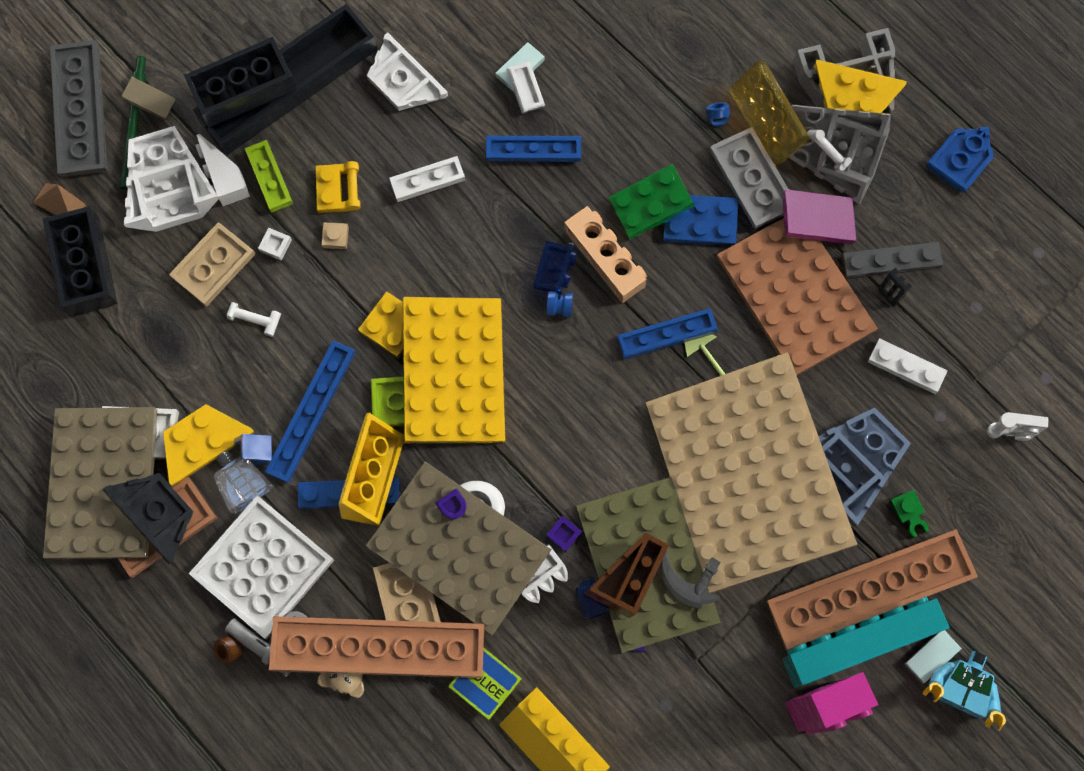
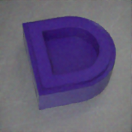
(452, 505)

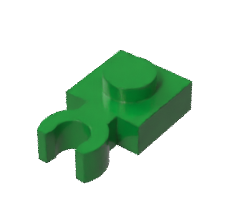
(908, 508)

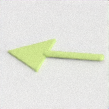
(694, 345)

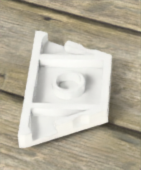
(402, 77)

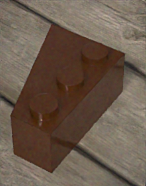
(630, 576)

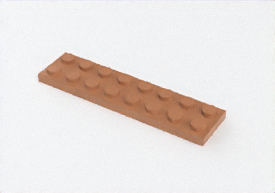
(871, 589)
(376, 647)

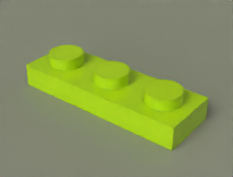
(268, 176)

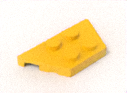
(856, 89)
(199, 441)

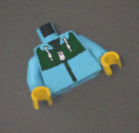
(968, 689)

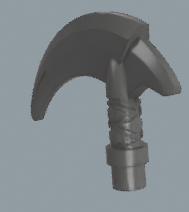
(688, 593)

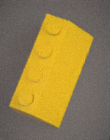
(550, 737)

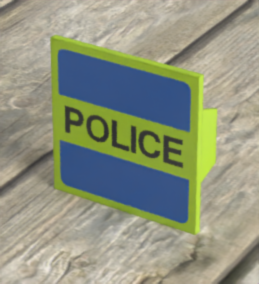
(491, 690)

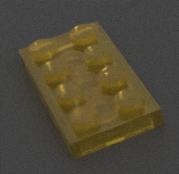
(769, 112)

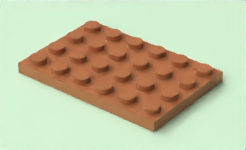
(796, 295)

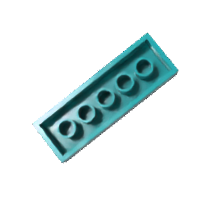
(870, 640)

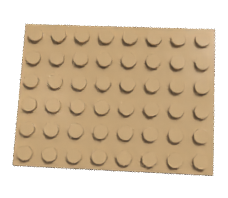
(751, 472)

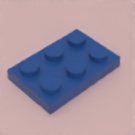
(707, 223)

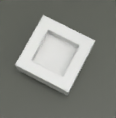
(275, 244)

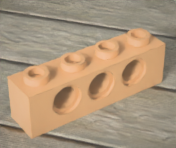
(621, 285)

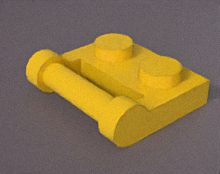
(330, 191)

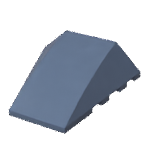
(862, 459)

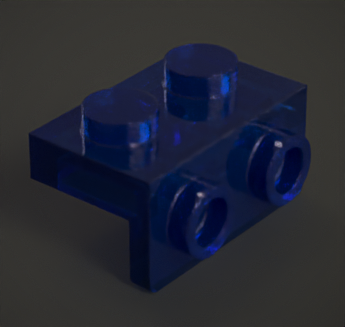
(554, 267)

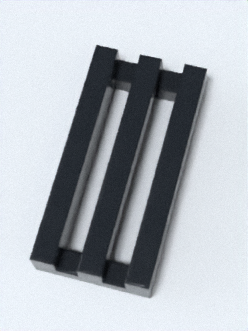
(898, 285)

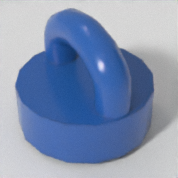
(718, 111)

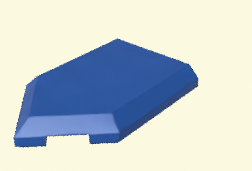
(962, 157)

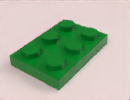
(651, 201)

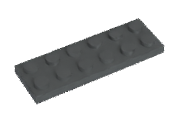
(78, 108)

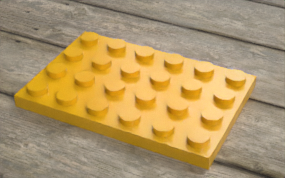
(453, 370)

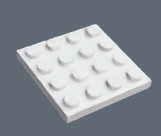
(261, 566)

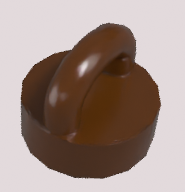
(227, 649)

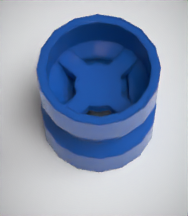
(559, 304)

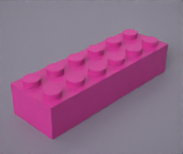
(832, 705)

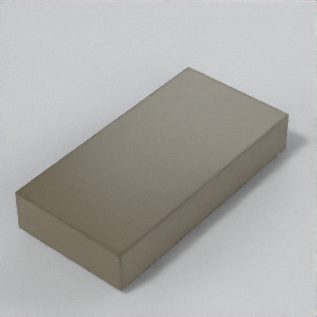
(148, 98)

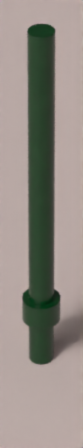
(132, 120)

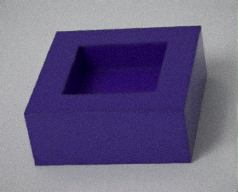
(564, 533)

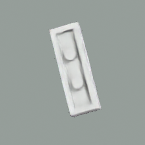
(427, 179)
(907, 366)

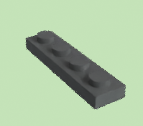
(886, 259)

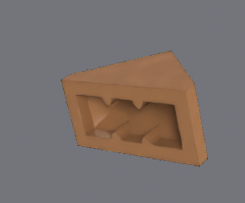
(57, 200)

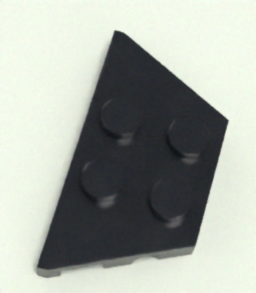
(154, 511)

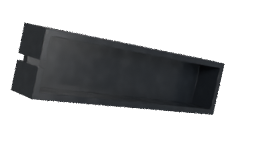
(314, 63)

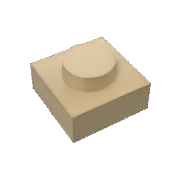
(335, 236)

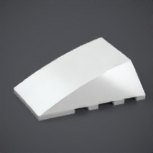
(164, 183)

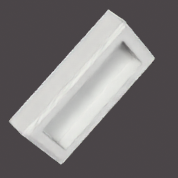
(525, 87)

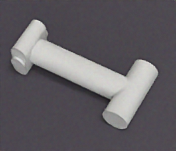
(818, 137)
(269, 322)

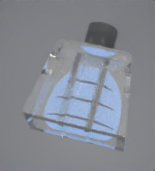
(239, 482)

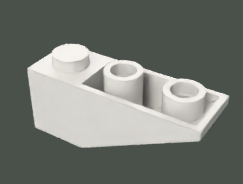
(225, 175)

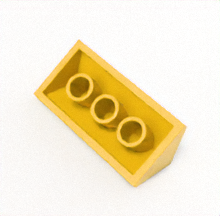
(371, 472)

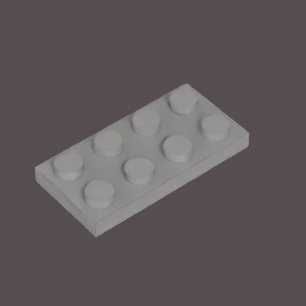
(751, 176)

